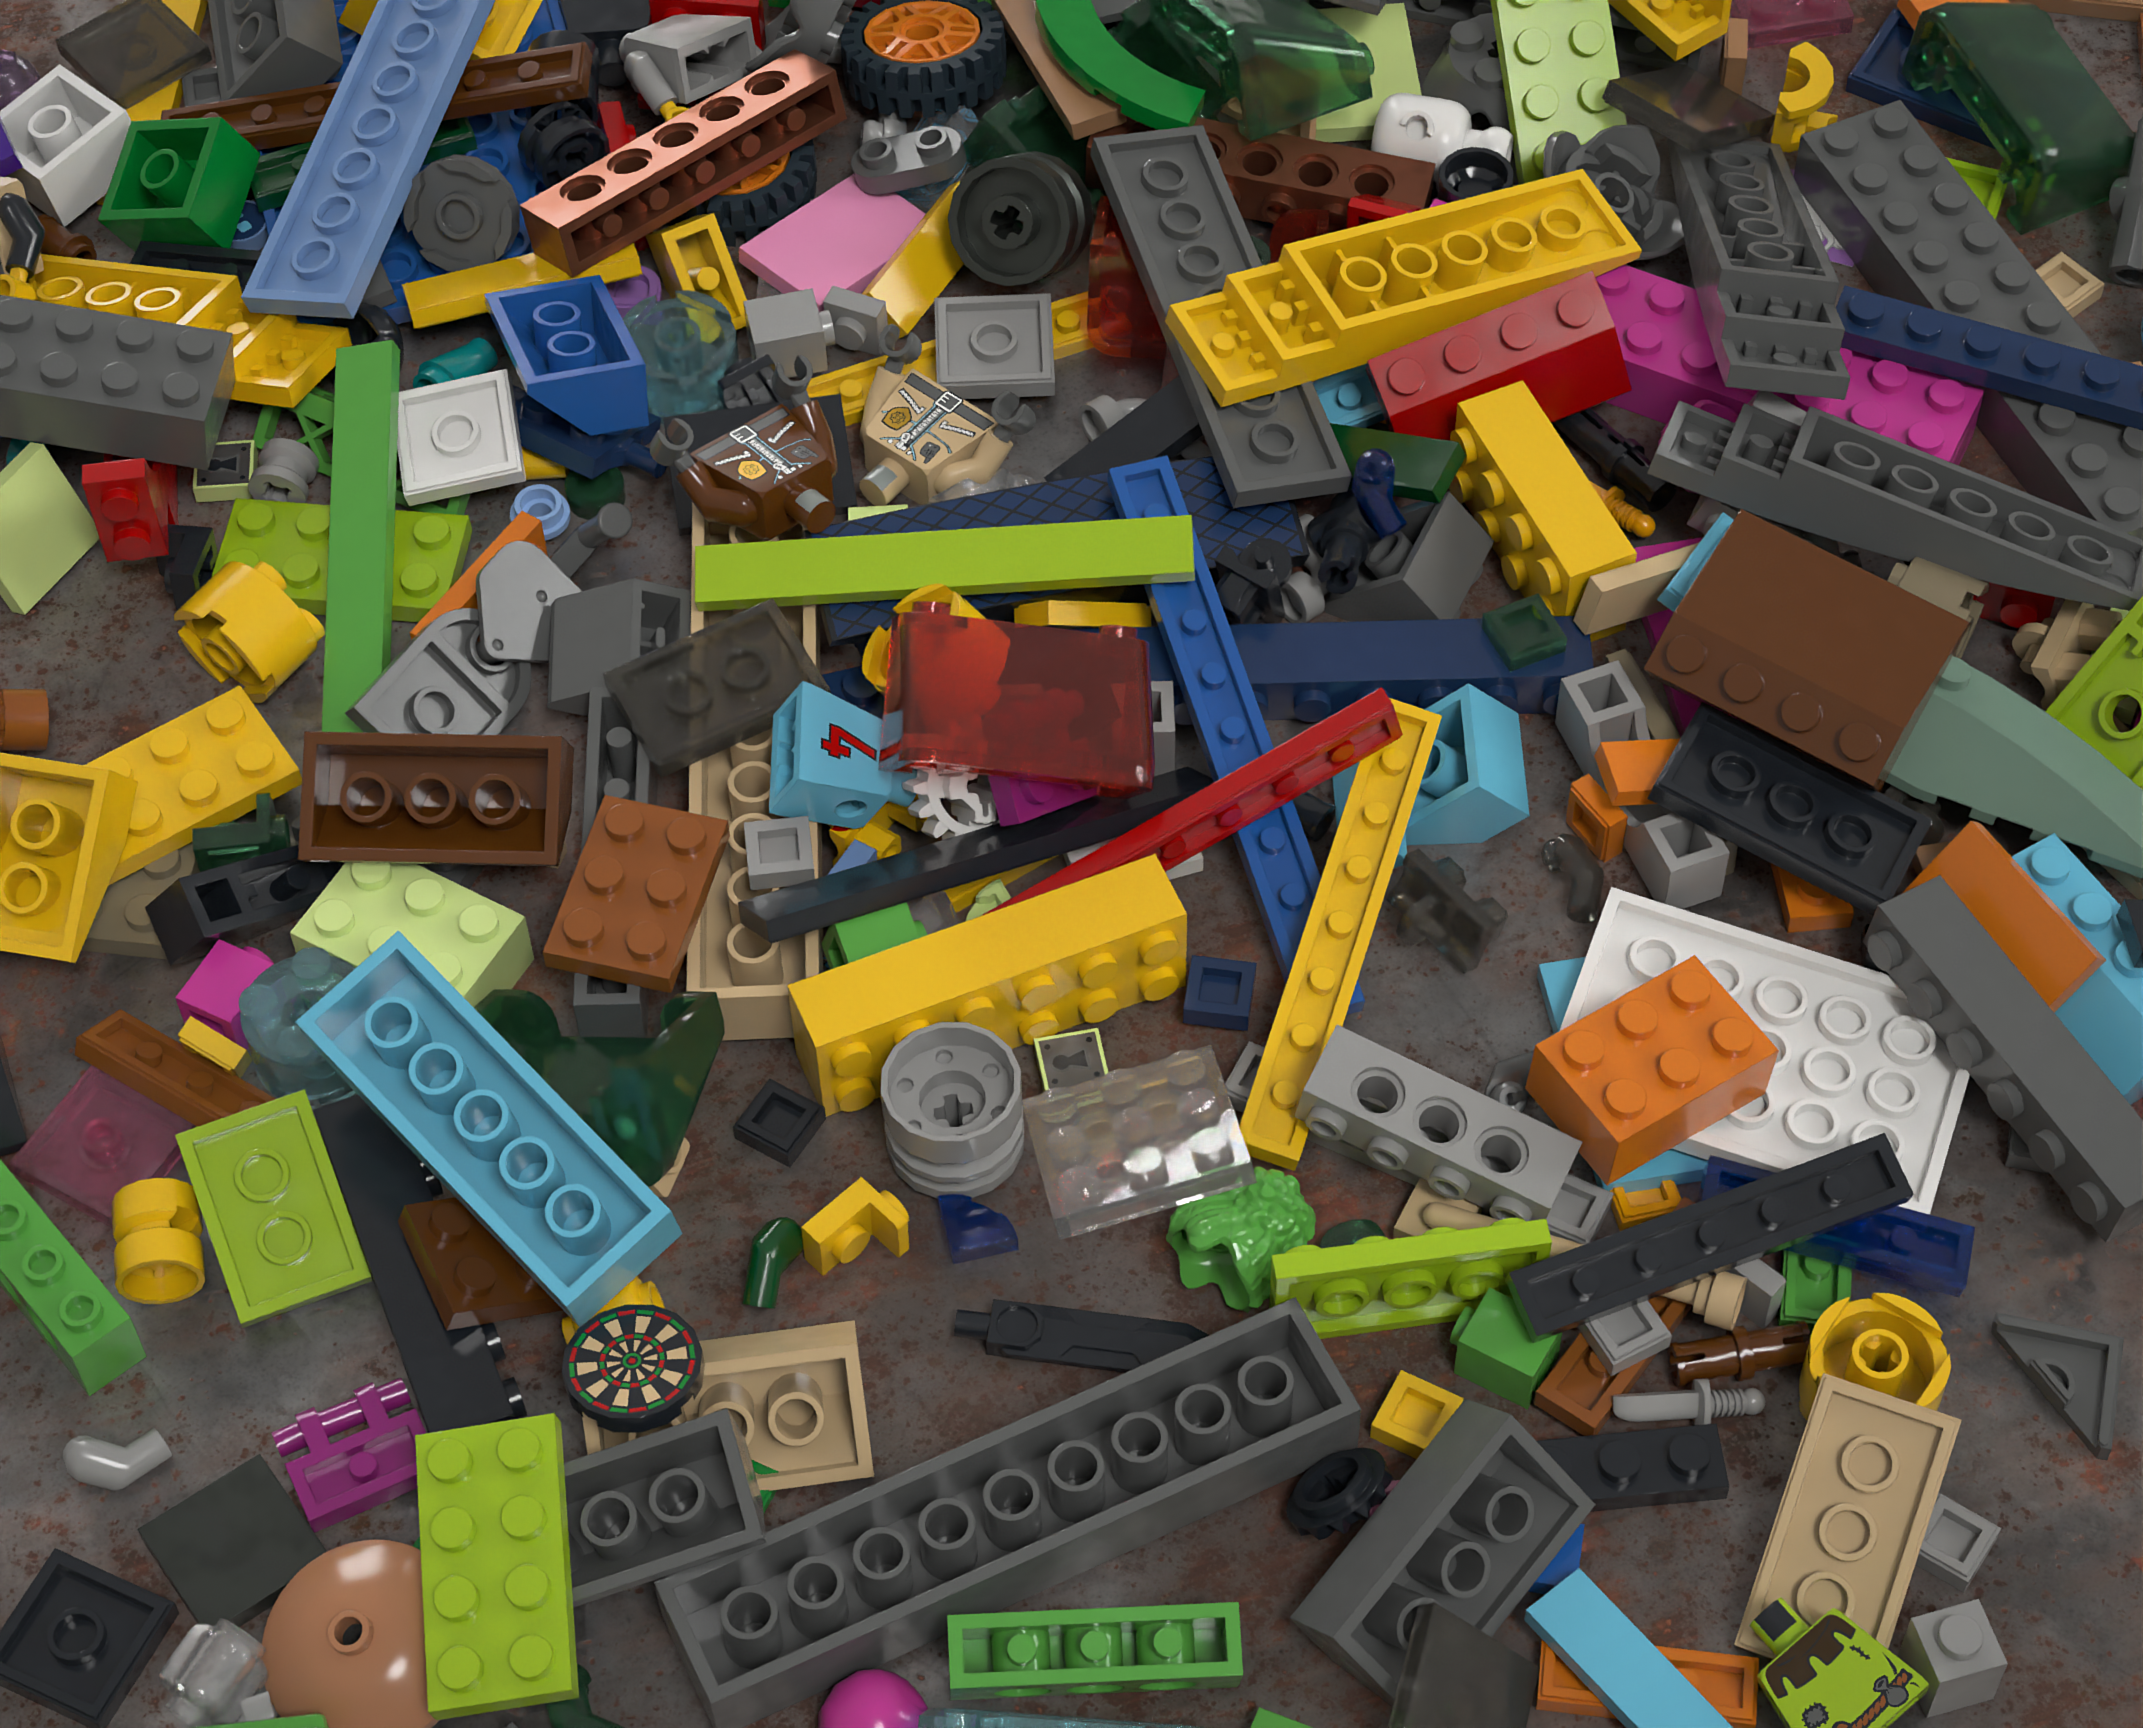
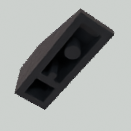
(236, 902)

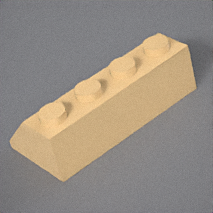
(791, 1397)

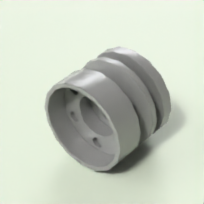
(953, 1109)

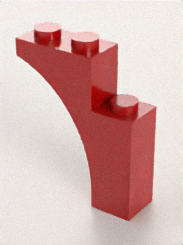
(132, 505)

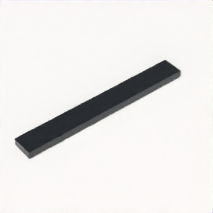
(959, 860)

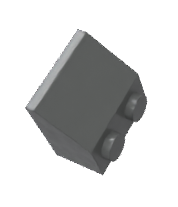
(1419, 569)

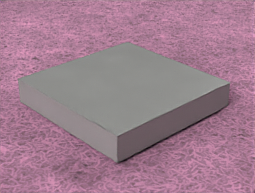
(995, 345)

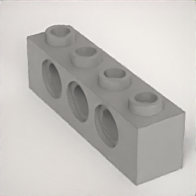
(1423, 1098)

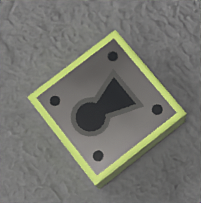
(227, 472)
(1070, 1058)

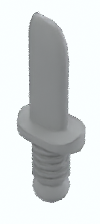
(1695, 1404)

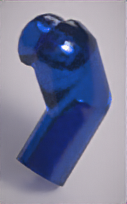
(1374, 489)

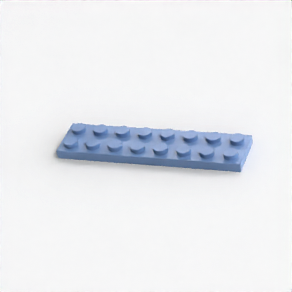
(365, 158)

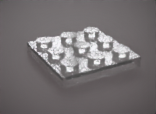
(1137, 1142)

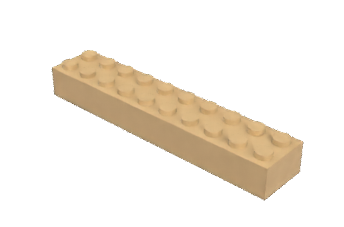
(735, 787)

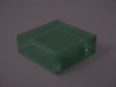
(1524, 632)

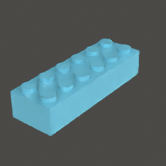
(490, 1128)

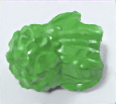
(1236, 1233)

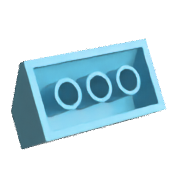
(2108, 1006)

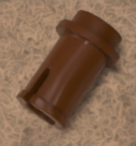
(64, 243)

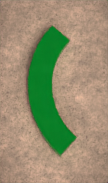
(1105, 67)

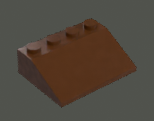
(1807, 649)

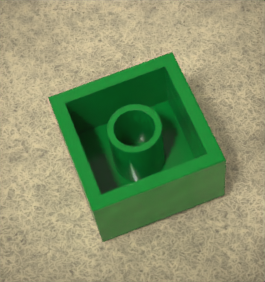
(179, 183)

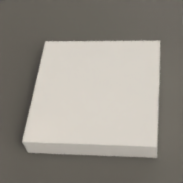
(459, 438)

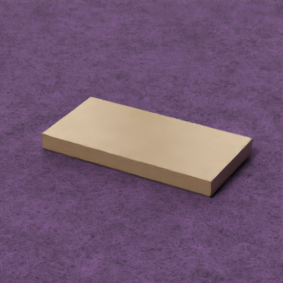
(1853, 1510)

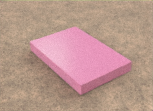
(832, 241)

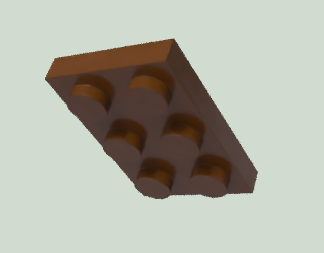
(468, 1268)

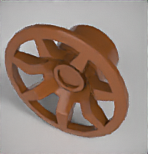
(24, 720)

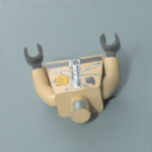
(927, 437)

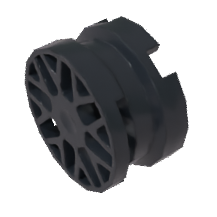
(562, 145)

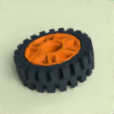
(923, 55)
(762, 196)

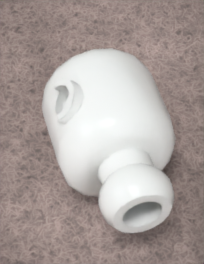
(1431, 130)

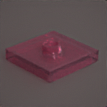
(100, 1143)

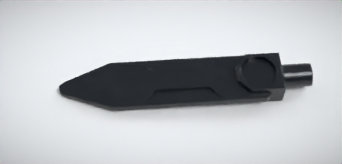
(1073, 1335)

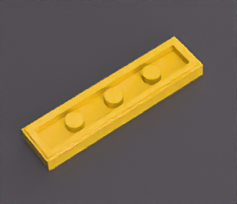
(462, 292)

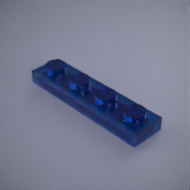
(1889, 1244)

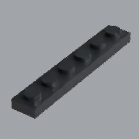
(1708, 1237)

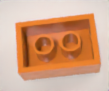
(1651, 1069)

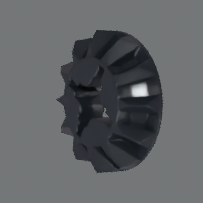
(1356, 1476)

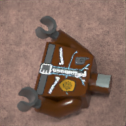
(764, 471)

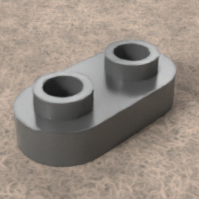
(908, 160)

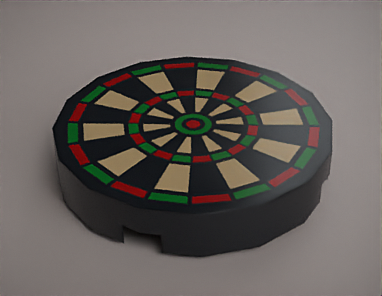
(633, 1368)

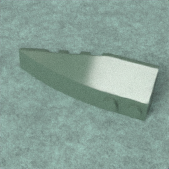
(2020, 765)

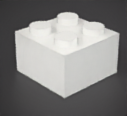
(66, 143)

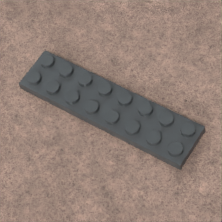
(1184, 245)

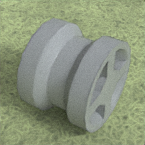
(283, 471)

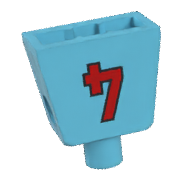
(829, 761)

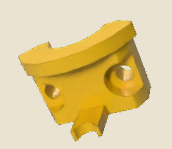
(1805, 90)

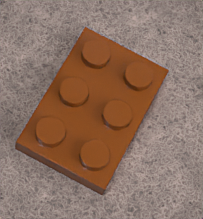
(637, 893)

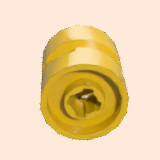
(157, 1241)

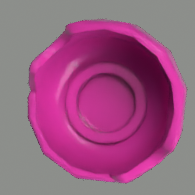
(872, 1701)

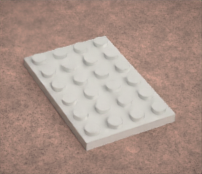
(1845, 1037)

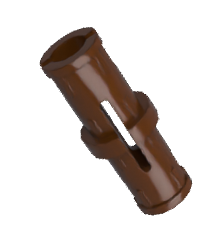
(1739, 1353)

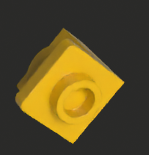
(847, 1223)

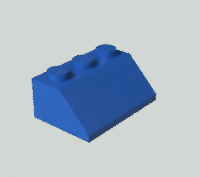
(574, 353)

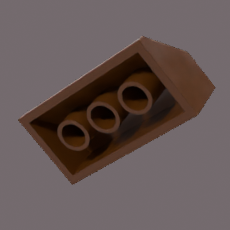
(435, 798)

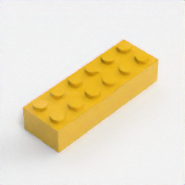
(1010, 971)

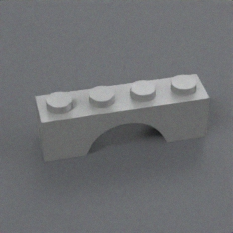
(1673, 855)

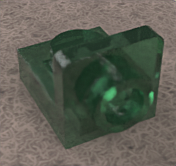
(236, 841)

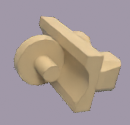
(2063, 644)

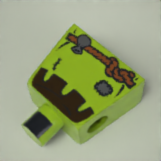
(1832, 1672)

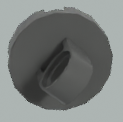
(462, 213)

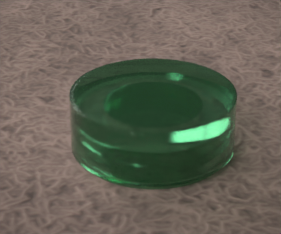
(589, 495)

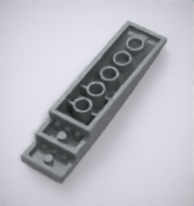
(1759, 270)
(1897, 502)

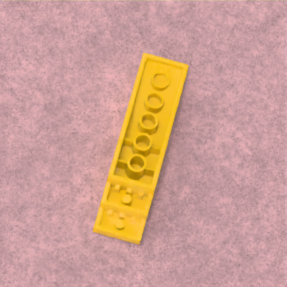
(1393, 283)
(273, 353)

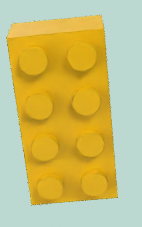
(1534, 500)

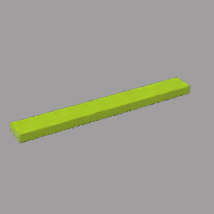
(961, 559)

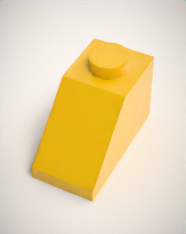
(697, 259)

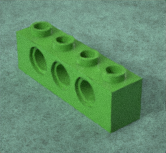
(62, 1293)
(1094, 1651)

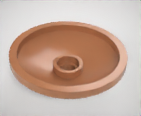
(360, 1684)

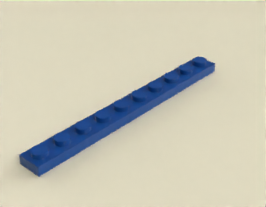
(1225, 715)

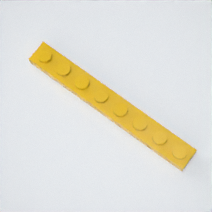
(1336, 935)

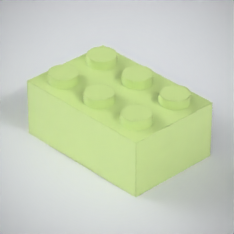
(456, 929)

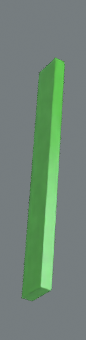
(360, 527)

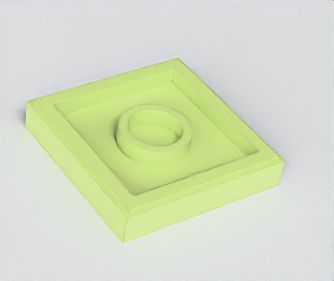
(40, 527)

